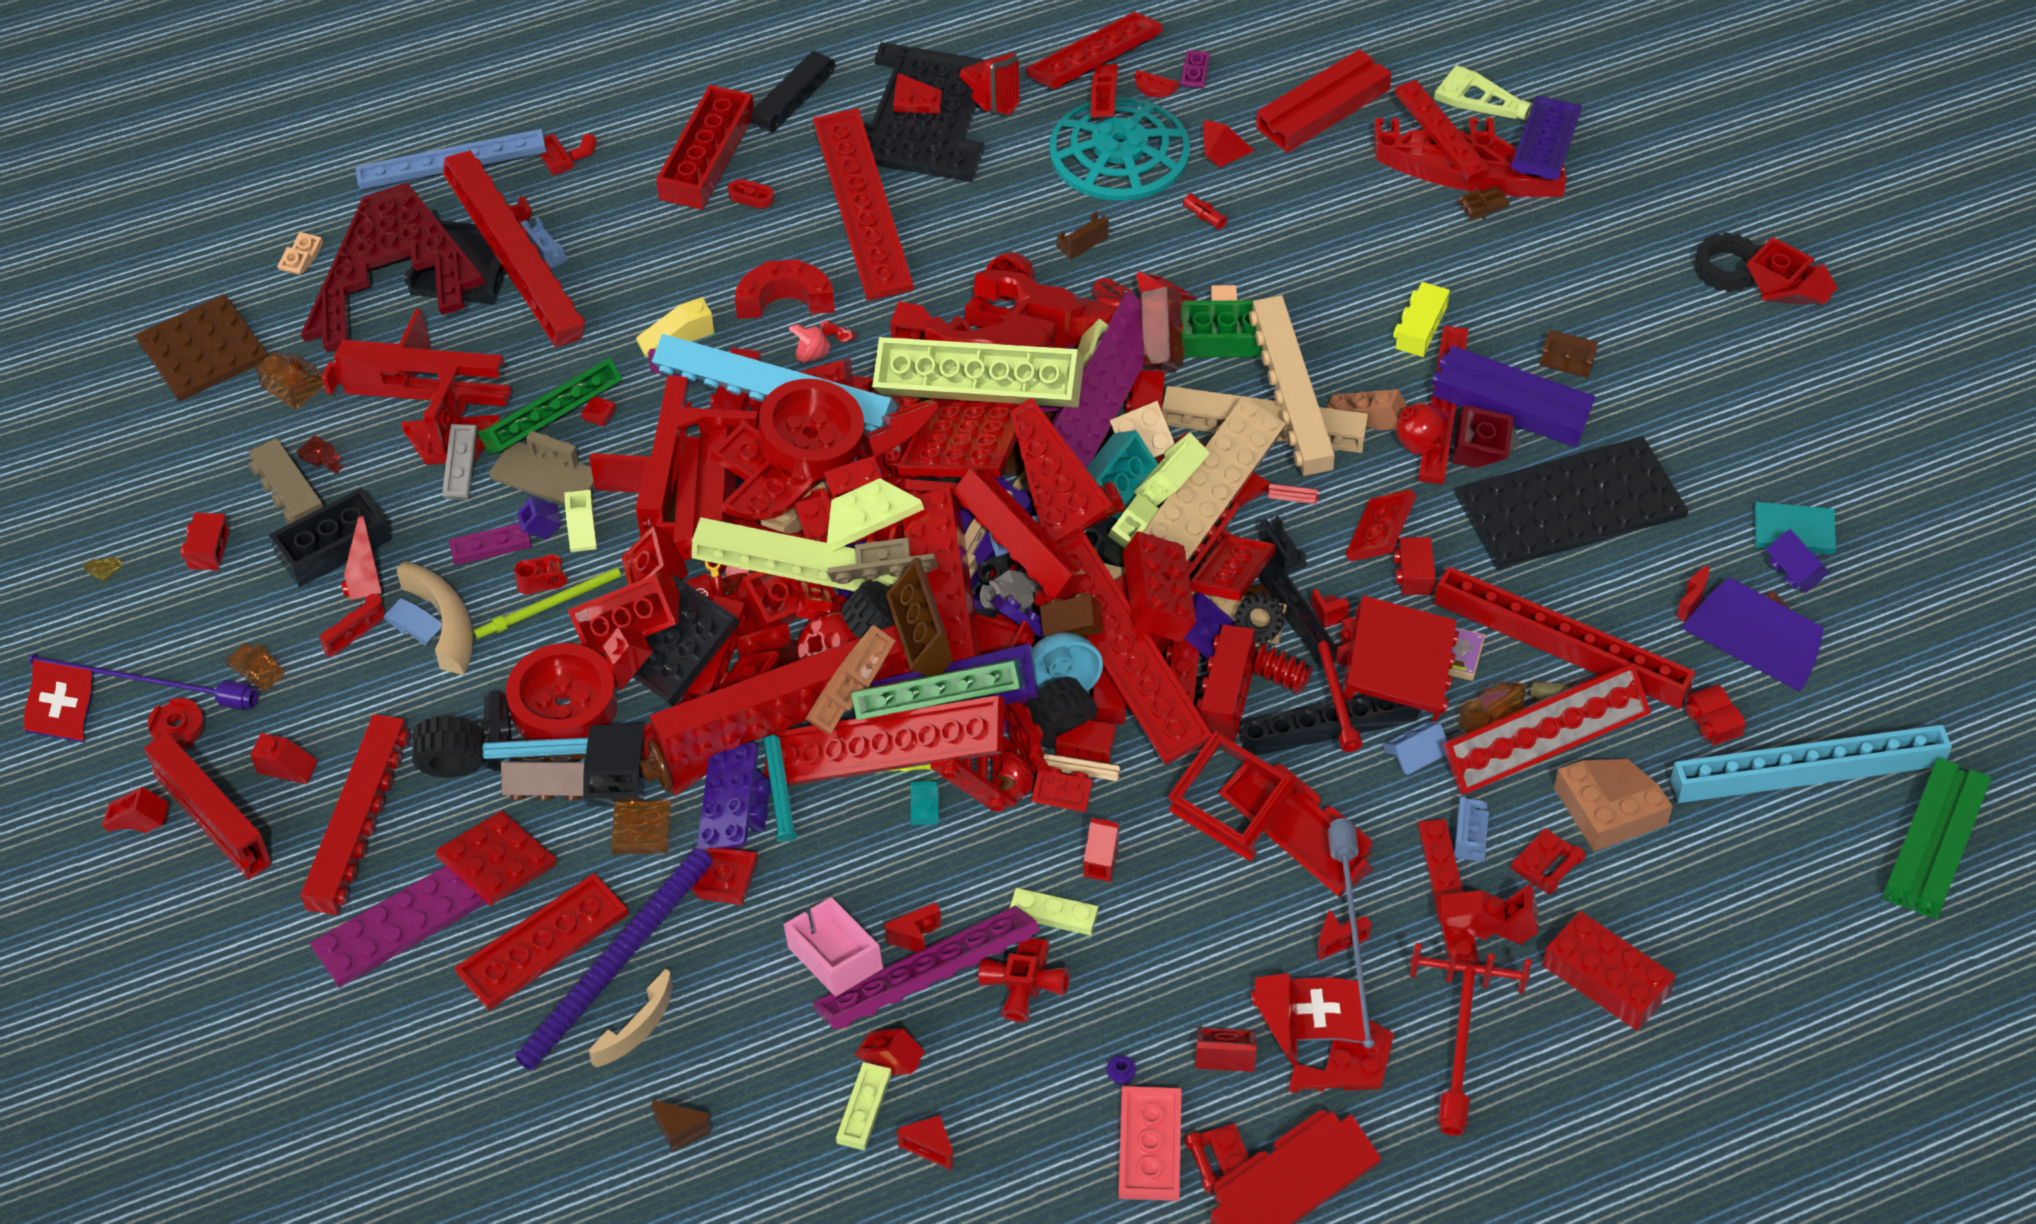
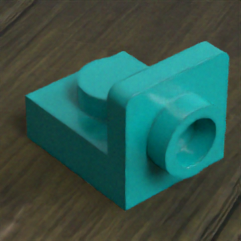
(924, 803)

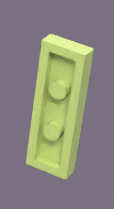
(1056, 911)
(863, 1106)

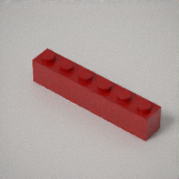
(1019, 533)

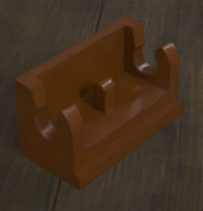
(1084, 237)
(1568, 353)

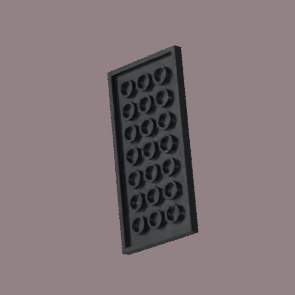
(1570, 502)

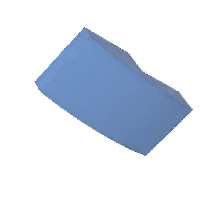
(414, 620)

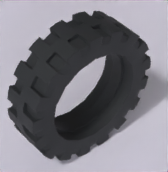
(1719, 278)

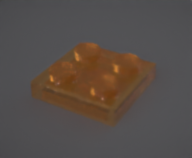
(641, 827)

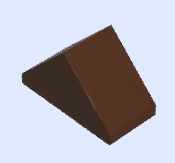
(680, 1124)

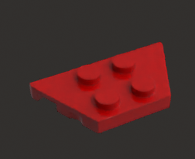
(418, 436)

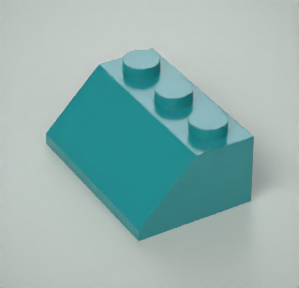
(1125, 463)

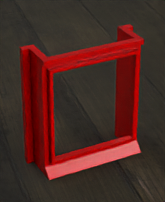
(1228, 837)

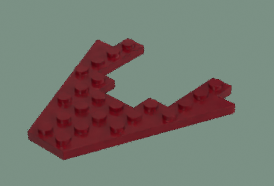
(384, 230)

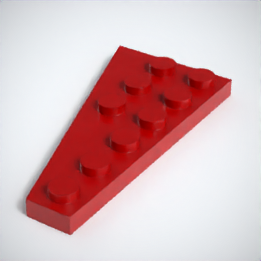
(1059, 483)

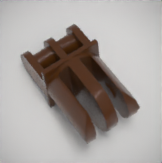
(1483, 202)

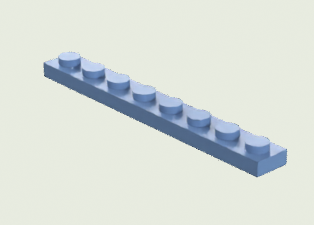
(433, 161)

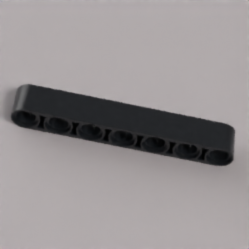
(1322, 724)

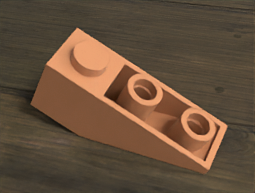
(1381, 406)

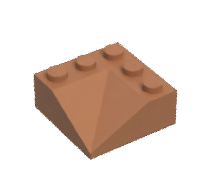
(1611, 800)

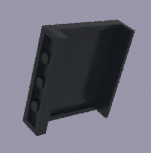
(478, 252)

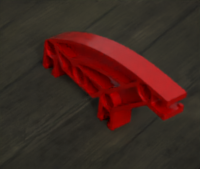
(1422, 158)

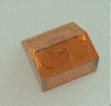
(289, 378)
(1492, 705)

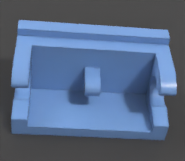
(548, 249)
(1471, 830)

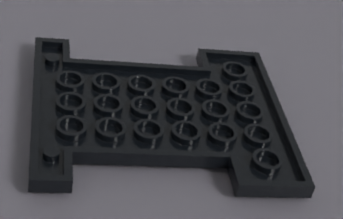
(926, 140)

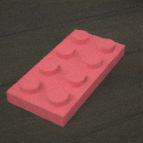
(1150, 1143)

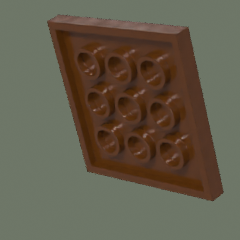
(201, 347)

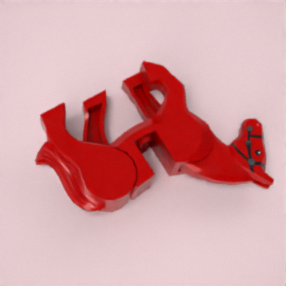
(1038, 319)

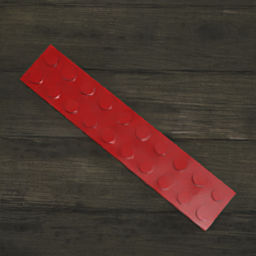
(863, 204)
(1137, 664)
(893, 741)

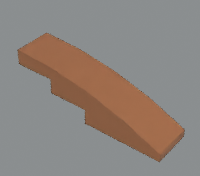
(853, 674)

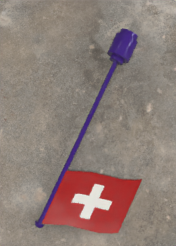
(63, 694)

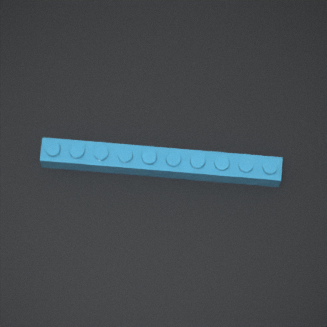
(750, 375)
(1809, 763)

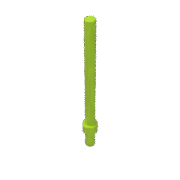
(501, 623)

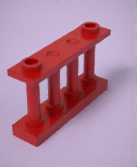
(977, 783)

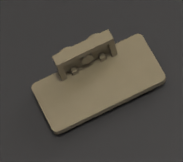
(542, 468)

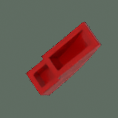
(898, 428)

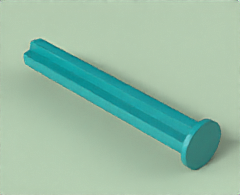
(779, 789)

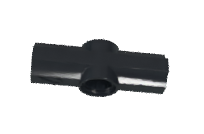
(496, 724)

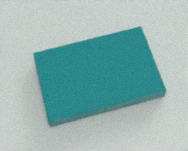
(1811, 524)

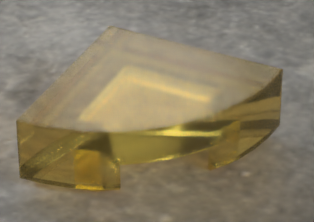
(102, 568)

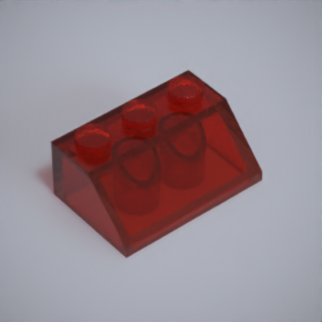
(1162, 329)

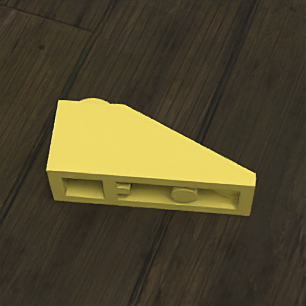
(687, 322)

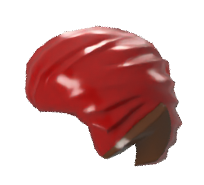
(1016, 775)

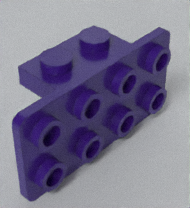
(733, 799)

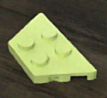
(868, 511)

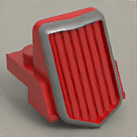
(995, 83)

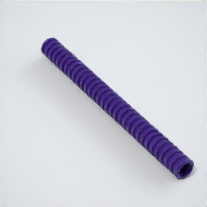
(613, 959)

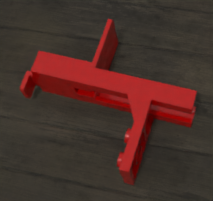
(393, 370)
(657, 476)

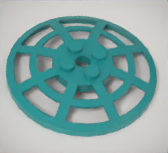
(1109, 150)

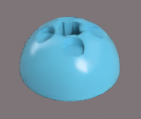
(1067, 656)

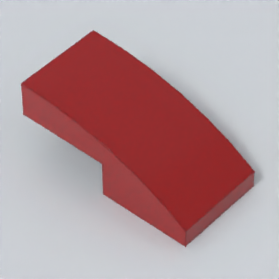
(1694, 594)

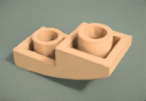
(301, 255)

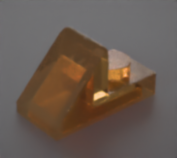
(255, 665)

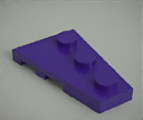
(1013, 609)

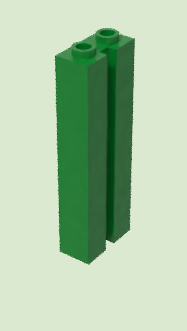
(1936, 838)

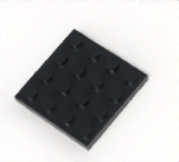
(686, 647)

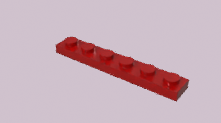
(1442, 131)
(1445, 880)

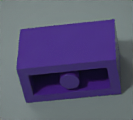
(1797, 560)

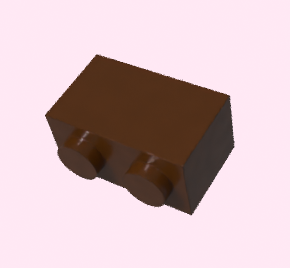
(1075, 615)

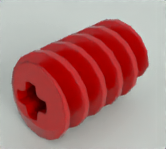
(1281, 670)

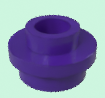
(1118, 1076)

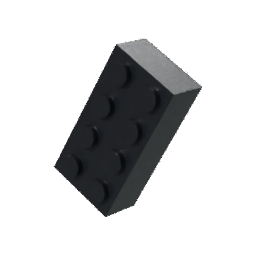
(325, 536)

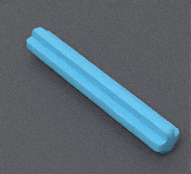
(534, 748)

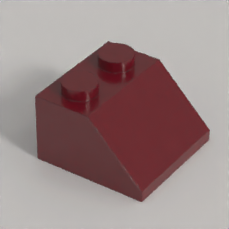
(1481, 437)

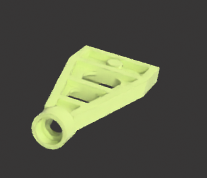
(1461, 79)

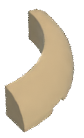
(456, 636)

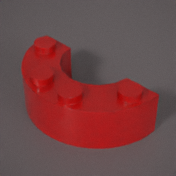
(783, 280)

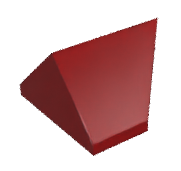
(1223, 144)

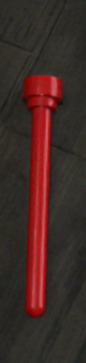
(1349, 738)

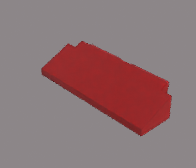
(1298, 826)
(1300, 1174)

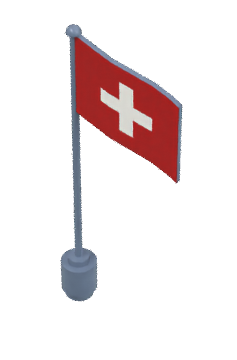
(1328, 1005)

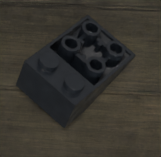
(613, 765)

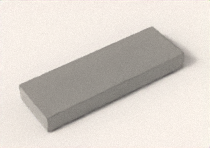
(459, 462)

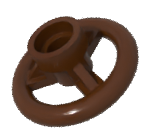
(656, 767)

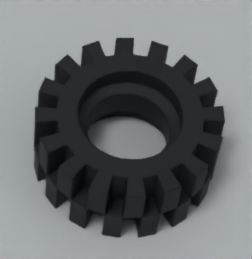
(1271, 606)

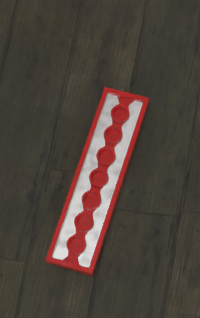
(1546, 728)

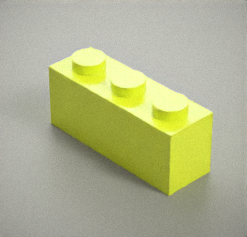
(1421, 319)

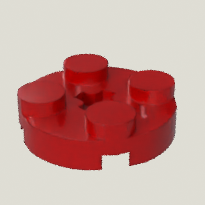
(178, 709)

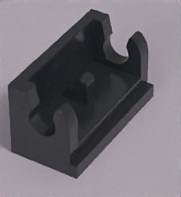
(1285, 551)

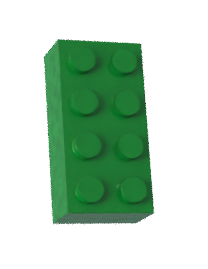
(1218, 329)

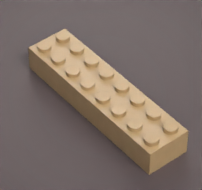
(1213, 486)

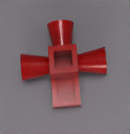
(1024, 977)

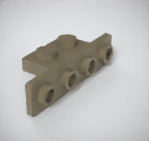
(880, 559)

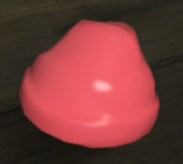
(812, 343)

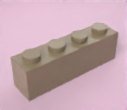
(283, 480)

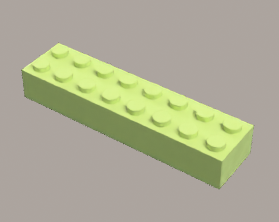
(978, 372)

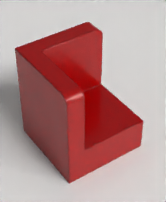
(1329, 610)

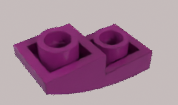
(1195, 69)

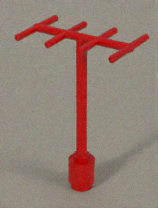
(1454, 1103)

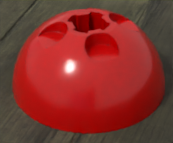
(823, 634)

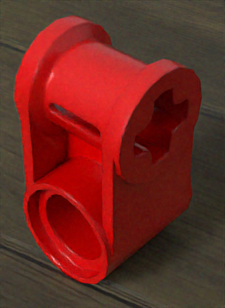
(538, 575)

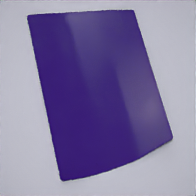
(1758, 632)

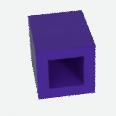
(539, 518)

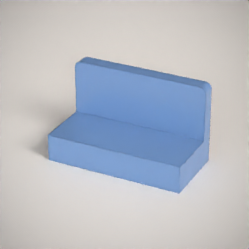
(1417, 746)

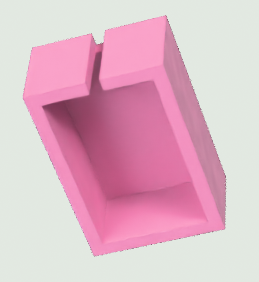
(839, 949)

